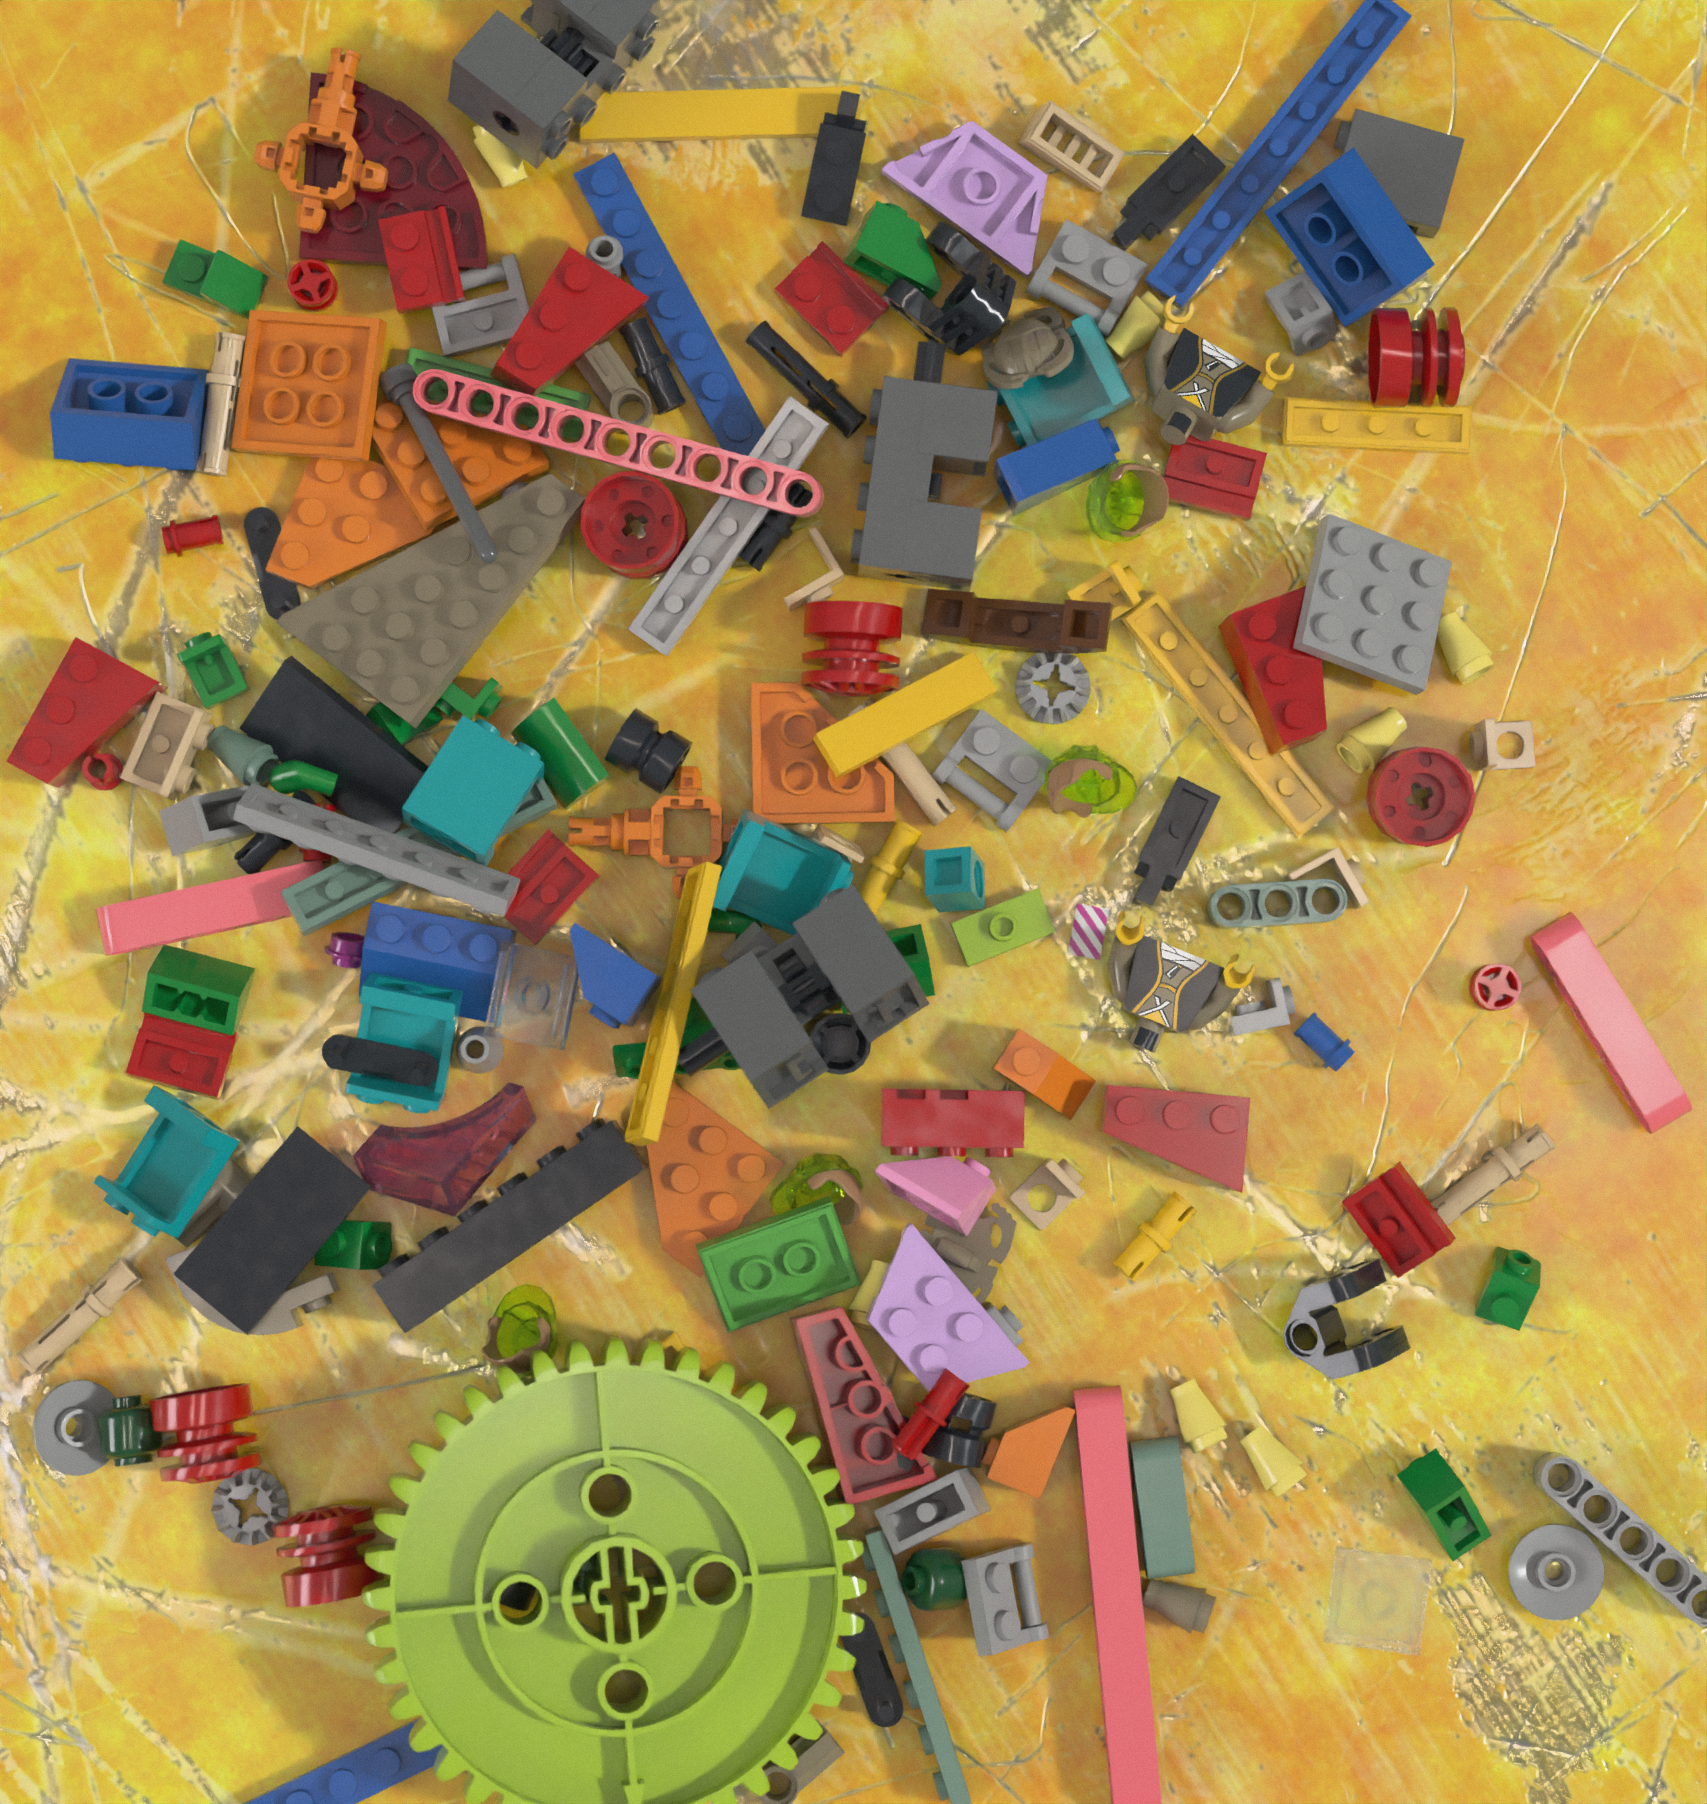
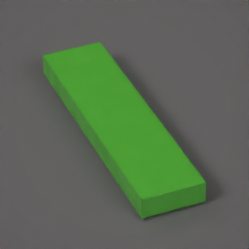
(484, 402)

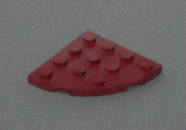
(420, 177)

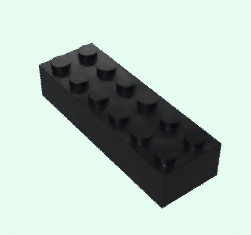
(510, 1225)

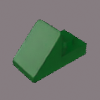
(215, 278)

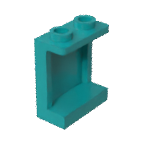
(1079, 393)
(473, 790)
(777, 872)
(409, 1017)
(170, 1167)

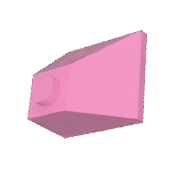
(942, 1188)

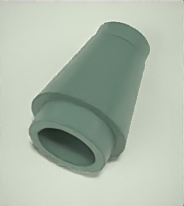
(242, 755)

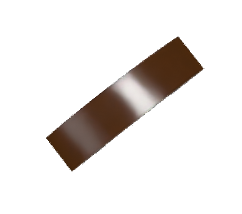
(1017, 624)

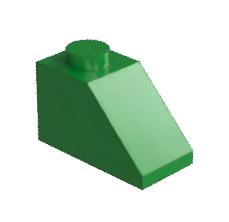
(893, 247)
(1444, 1504)

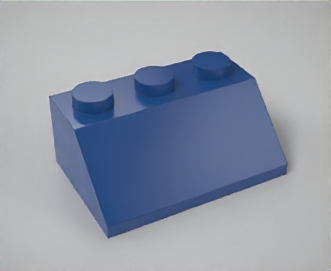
(1349, 237)
(129, 414)
(435, 952)
(611, 980)

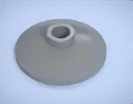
(81, 1450)
(1579, 1577)

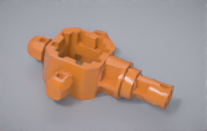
(332, 125)
(642, 830)

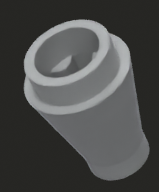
(492, 1054)

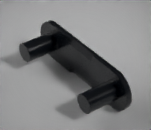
(262, 532)
(380, 1060)
(874, 1675)

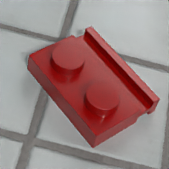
(421, 260)
(831, 298)
(1214, 476)
(548, 887)
(181, 1056)
(1398, 1220)

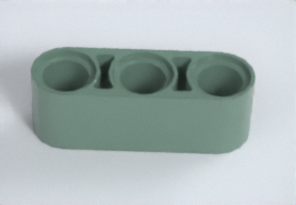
(1299, 900)
(1162, 1507)

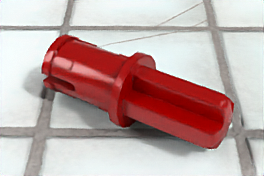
(930, 1414)

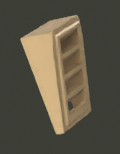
(1063, 160)

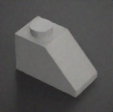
(204, 821)
(932, 1510)

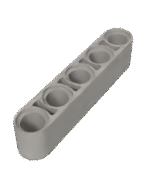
(1609, 1526)

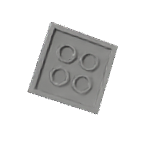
(1372, 604)

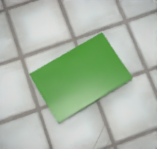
(778, 1264)

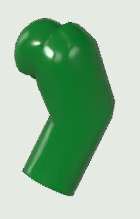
(298, 775)
(729, 922)

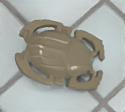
(1026, 349)
(970, 1255)

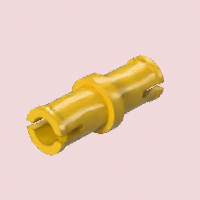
(888, 865)
(1154, 1237)

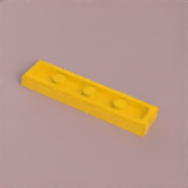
(1362, 427)
(905, 714)

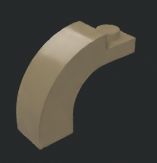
(280, 1317)

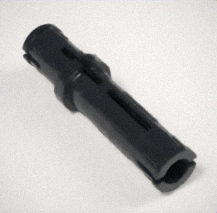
(845, 418)

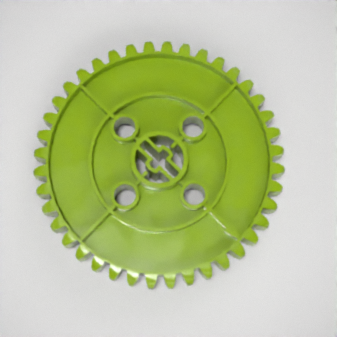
(512, 1506)

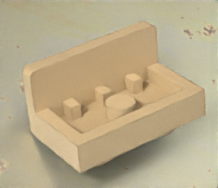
(167, 747)

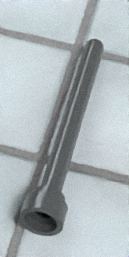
(398, 387)

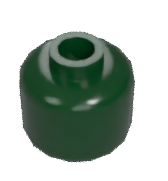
(128, 1432)
(935, 1579)

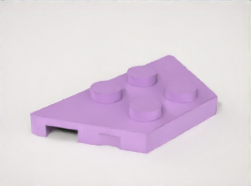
(978, 190)
(936, 1320)

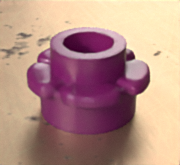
(346, 949)

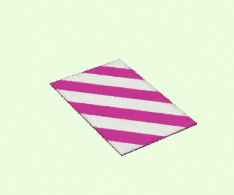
(1088, 931)

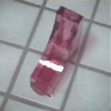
(448, 1160)

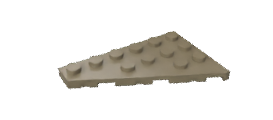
(428, 609)

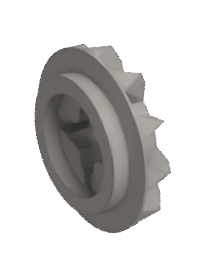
(1035, 700)
(271, 1500)

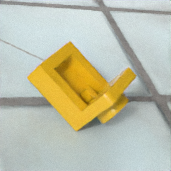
(1111, 586)

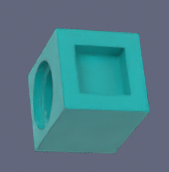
(954, 879)

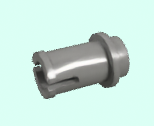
(607, 253)

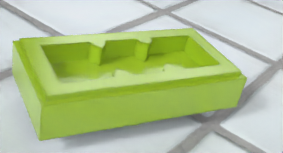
(1003, 927)

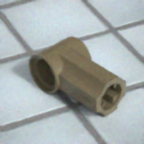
(613, 383)
(218, 1199)
(813, 1759)

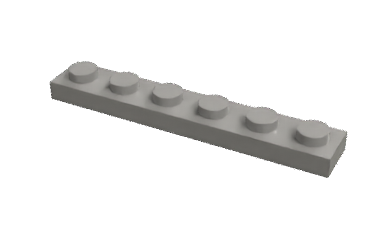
(724, 532)
(376, 849)

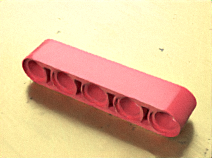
(199, 909)
(1610, 1023)

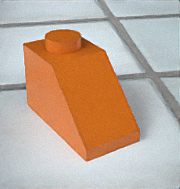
(1044, 1074)
(1028, 1450)

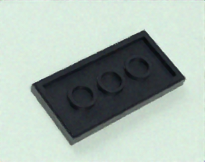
(319, 727)
(272, 1230)

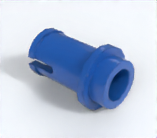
(1324, 1042)

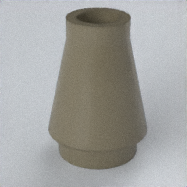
(1181, 1604)

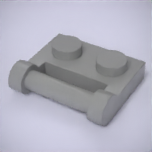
(1095, 266)
(487, 319)
(1001, 756)
(994, 1601)

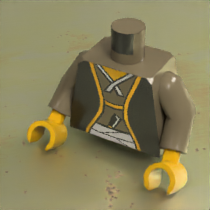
(1202, 386)
(1167, 985)

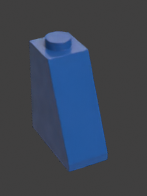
(1054, 465)

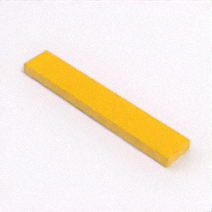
(712, 114)
(1225, 713)
(672, 1004)

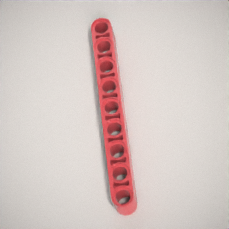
(595, 439)
(1116, 1596)

